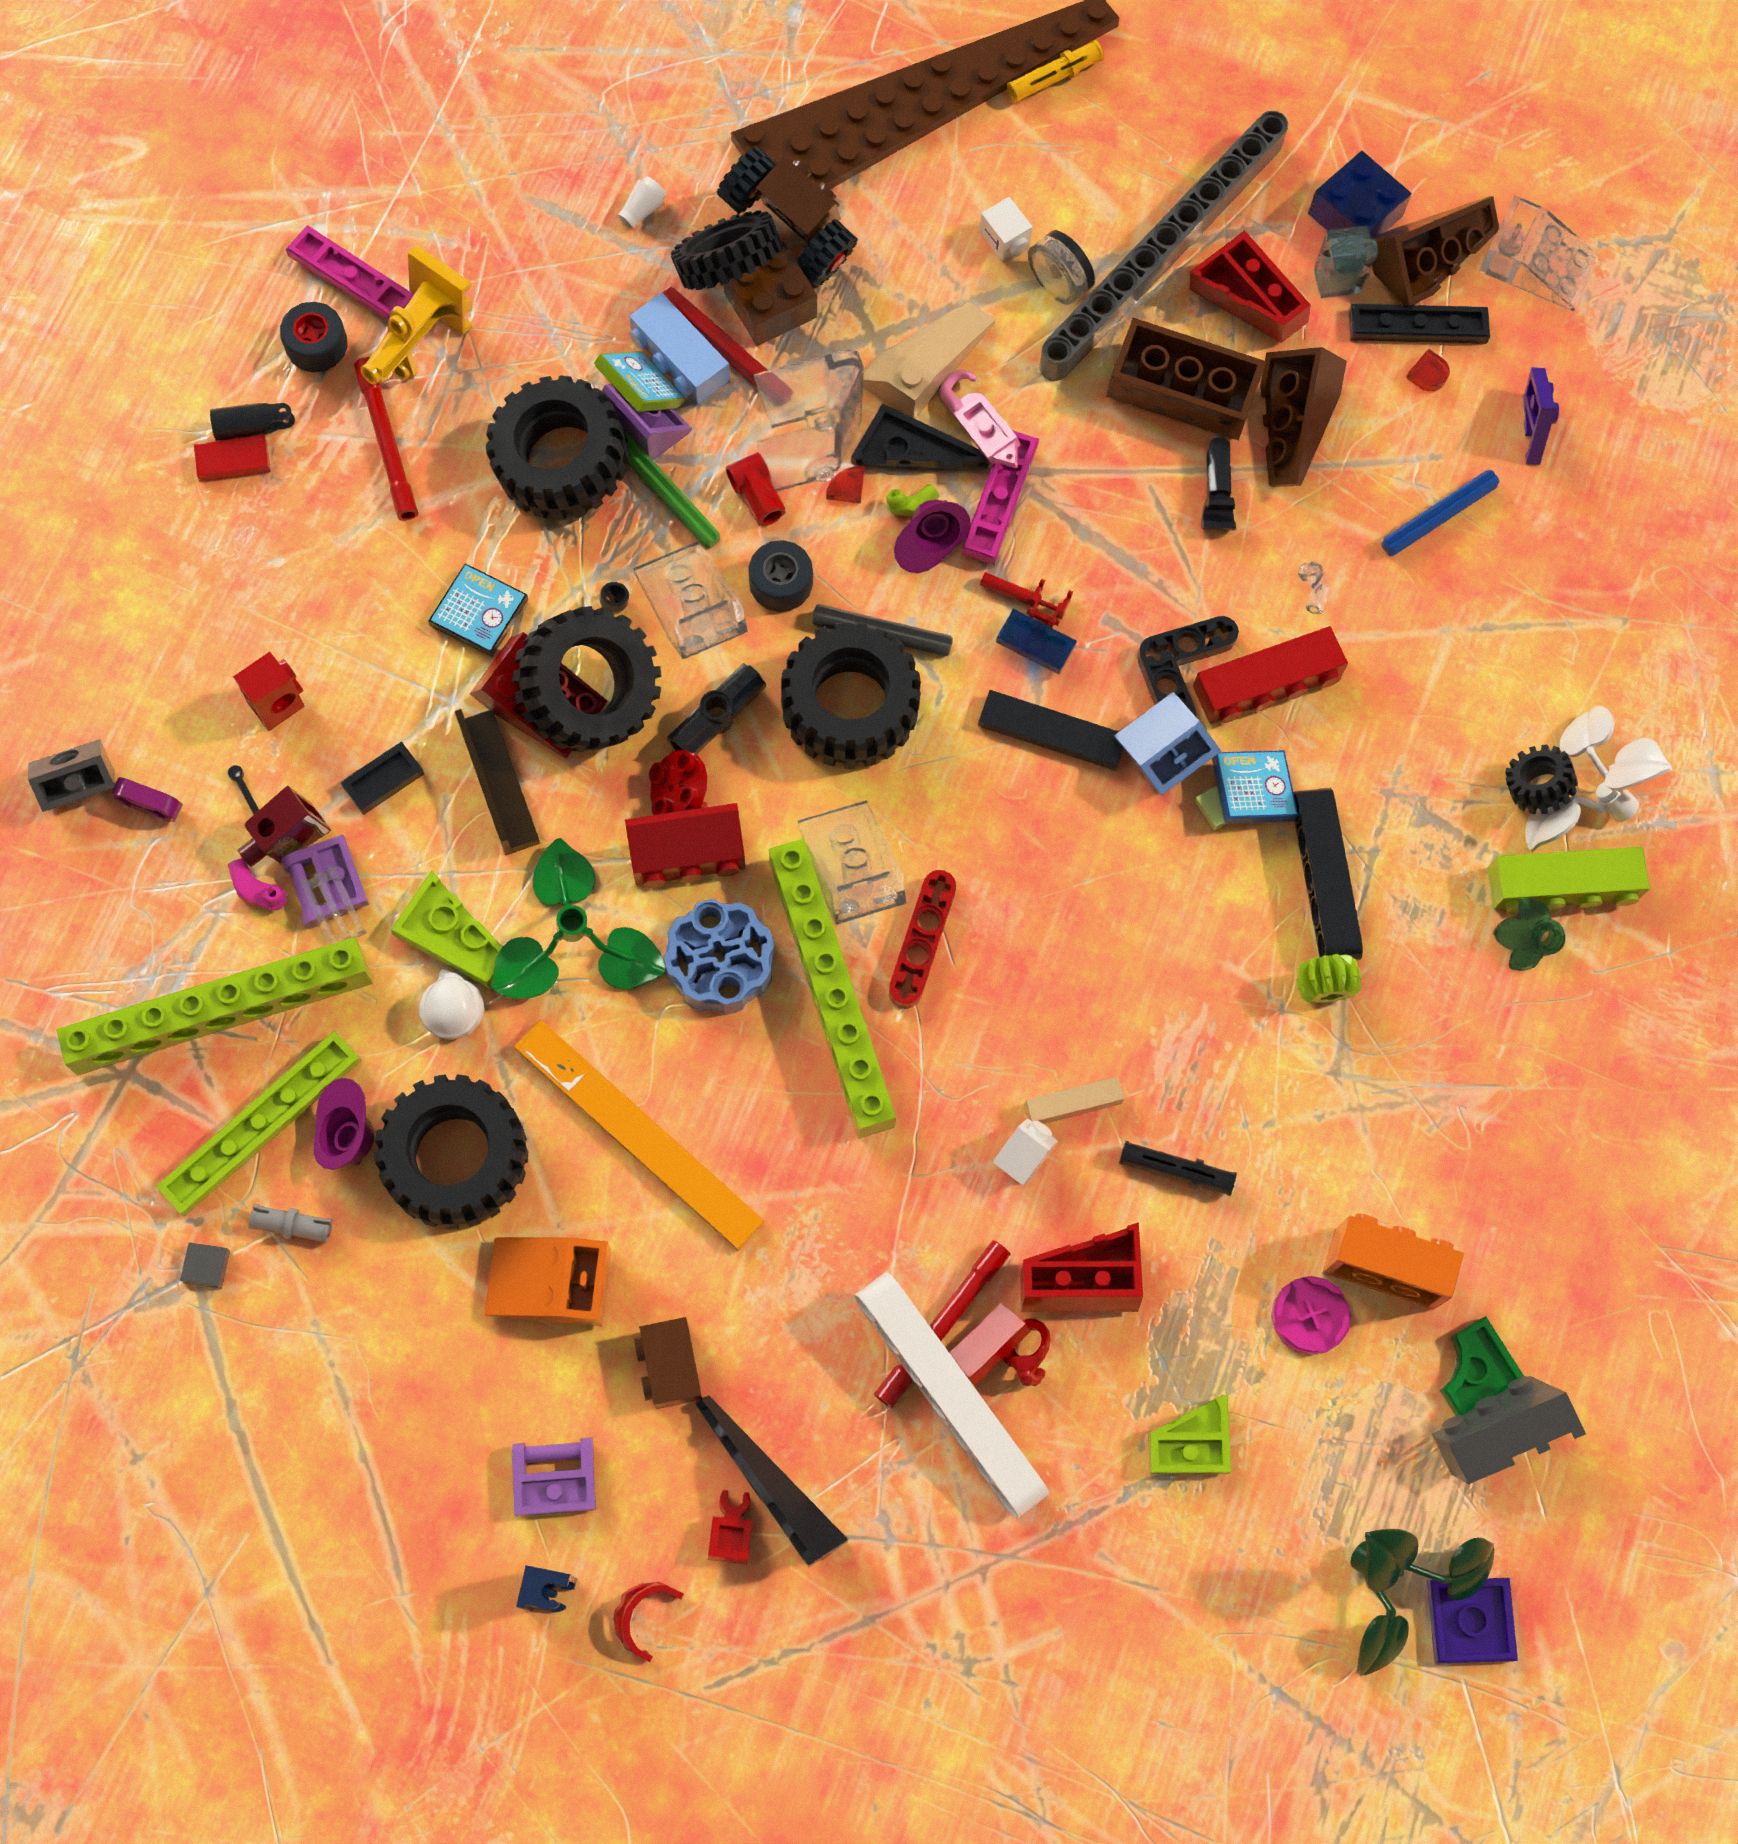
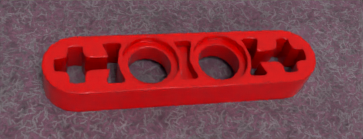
(921, 938)

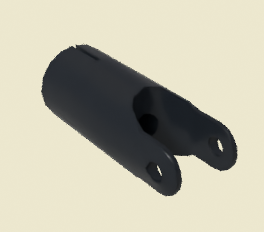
(249, 420)

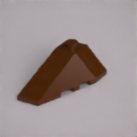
(1425, 252)
(1299, 399)

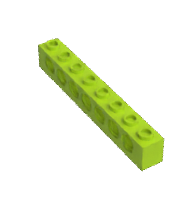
(832, 989)
(214, 1006)

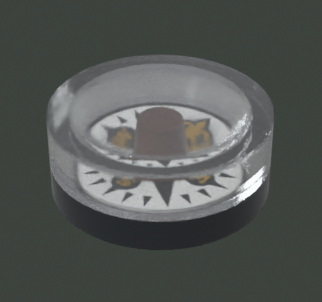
(1061, 267)

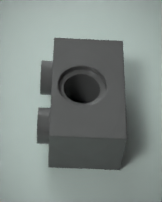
(71, 775)

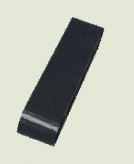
(1327, 874)

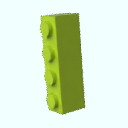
(1569, 878)

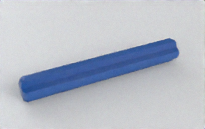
(1440, 512)

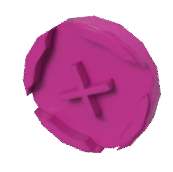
(1311, 1315)

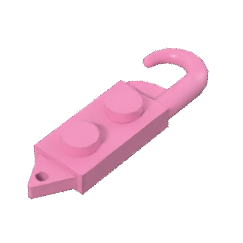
(981, 421)

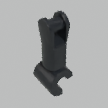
(1218, 506)

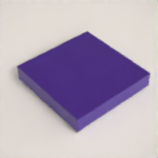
(1473, 1627)

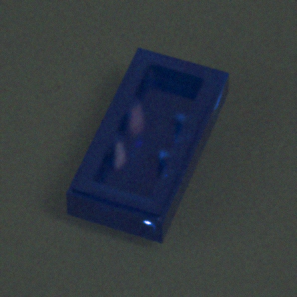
(1036, 641)

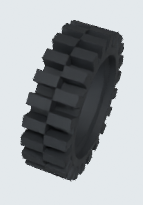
(726, 250)

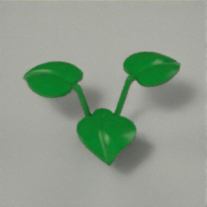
(527, 971)

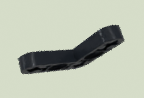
(1167, 665)

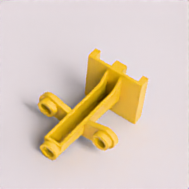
(436, 297)

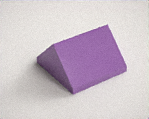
(651, 430)

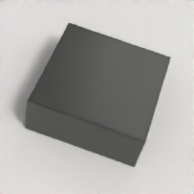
(205, 1265)

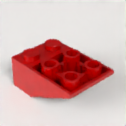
(497, 692)

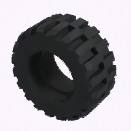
(538, 411)
(850, 651)
(627, 658)
(420, 1113)

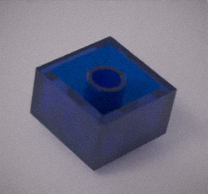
(1360, 196)

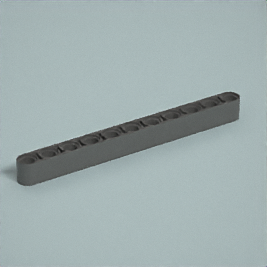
(1159, 257)

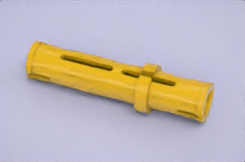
(1088, 55)

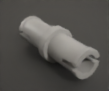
(290, 1223)

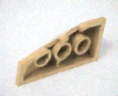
(916, 367)

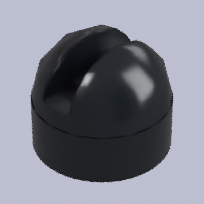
(617, 594)

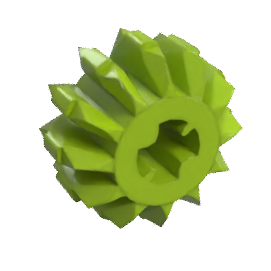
(1328, 978)

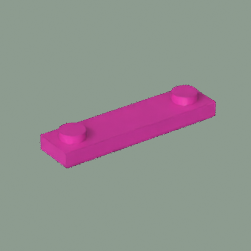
(347, 272)
(998, 504)

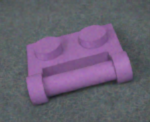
(324, 855)
(554, 1490)

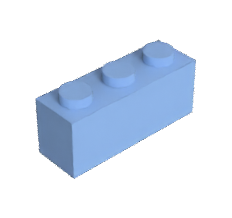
(678, 349)

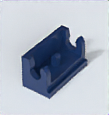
(538, 1587)

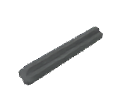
(909, 635)

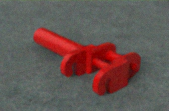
(1028, 597)

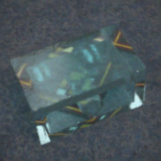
(1344, 261)

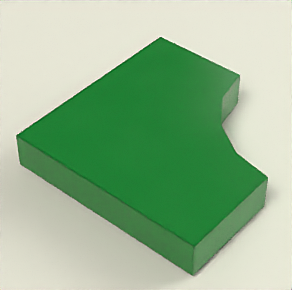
(1481, 1368)

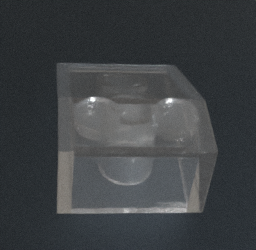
(692, 600)
(853, 862)

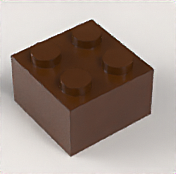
(773, 298)

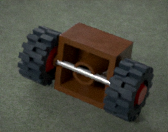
(798, 203)

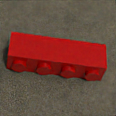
(1270, 675)

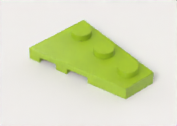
(447, 931)

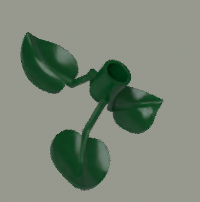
(1382, 1563)

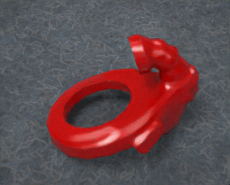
(1027, 1365)

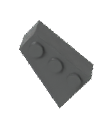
(1504, 1427)

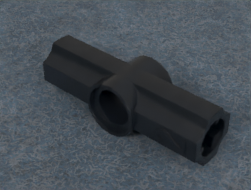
(731, 696)

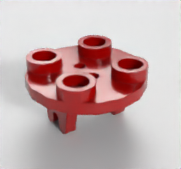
(678, 783)

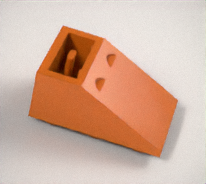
(549, 1279)

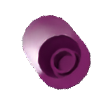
(931, 535)
(342, 1128)

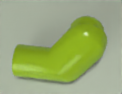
(905, 505)

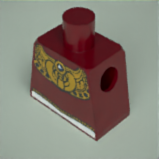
(282, 827)

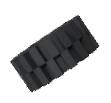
(1546, 794)

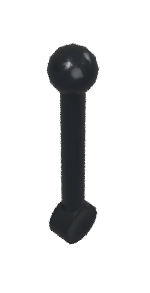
(236, 774)

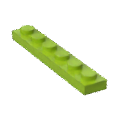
(257, 1124)

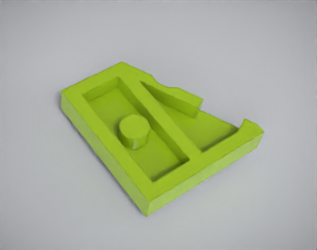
(1193, 1442)

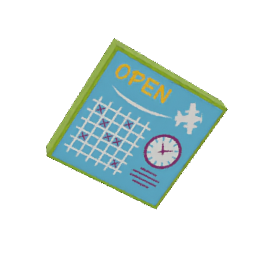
(639, 381)

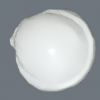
(451, 1006)

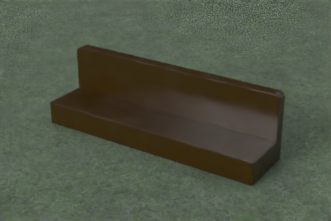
(498, 781)

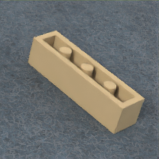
(1075, 1101)

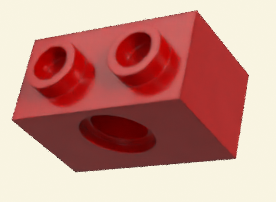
(270, 690)

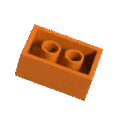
(1393, 1261)

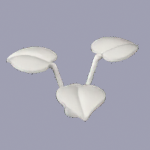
(1633, 765)

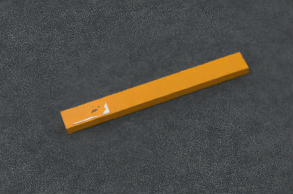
(639, 1135)

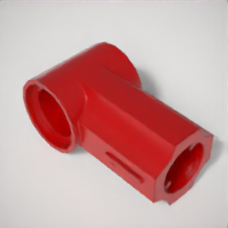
(753, 481)

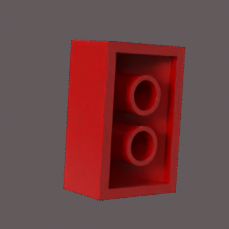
(686, 845)

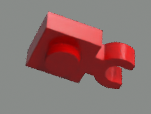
(729, 1534)

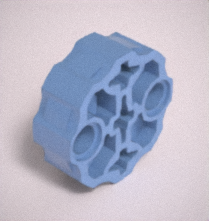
(702, 962)

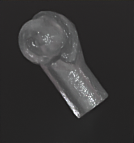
(1320, 585)

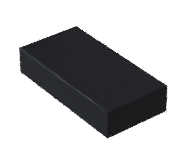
(382, 778)

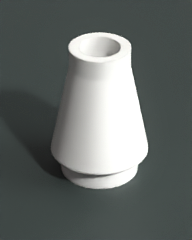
(643, 201)

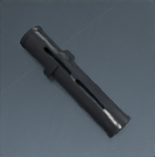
(1174, 1167)

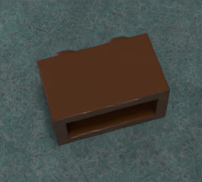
(669, 1363)

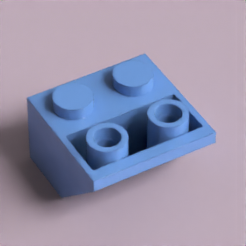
(1167, 743)

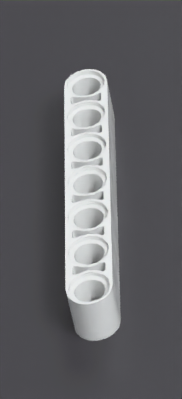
(951, 1395)

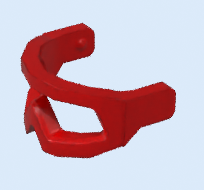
(624, 1611)

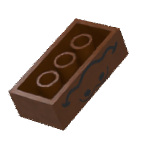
(1185, 378)

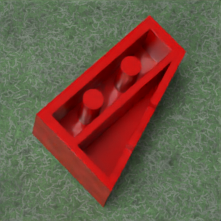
(1251, 288)
(1086, 1276)

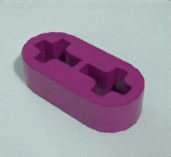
(146, 799)

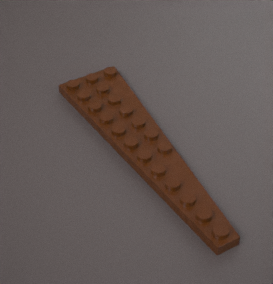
(881, 116)

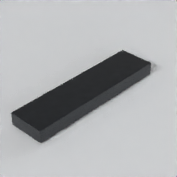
(1419, 323)
(1051, 729)

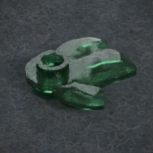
(1525, 933)

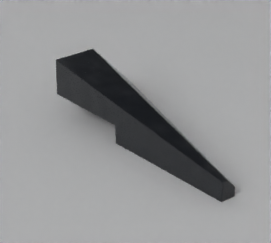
(795, 1513)

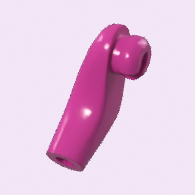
(254, 891)

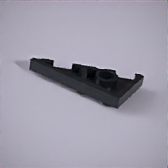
(906, 442)

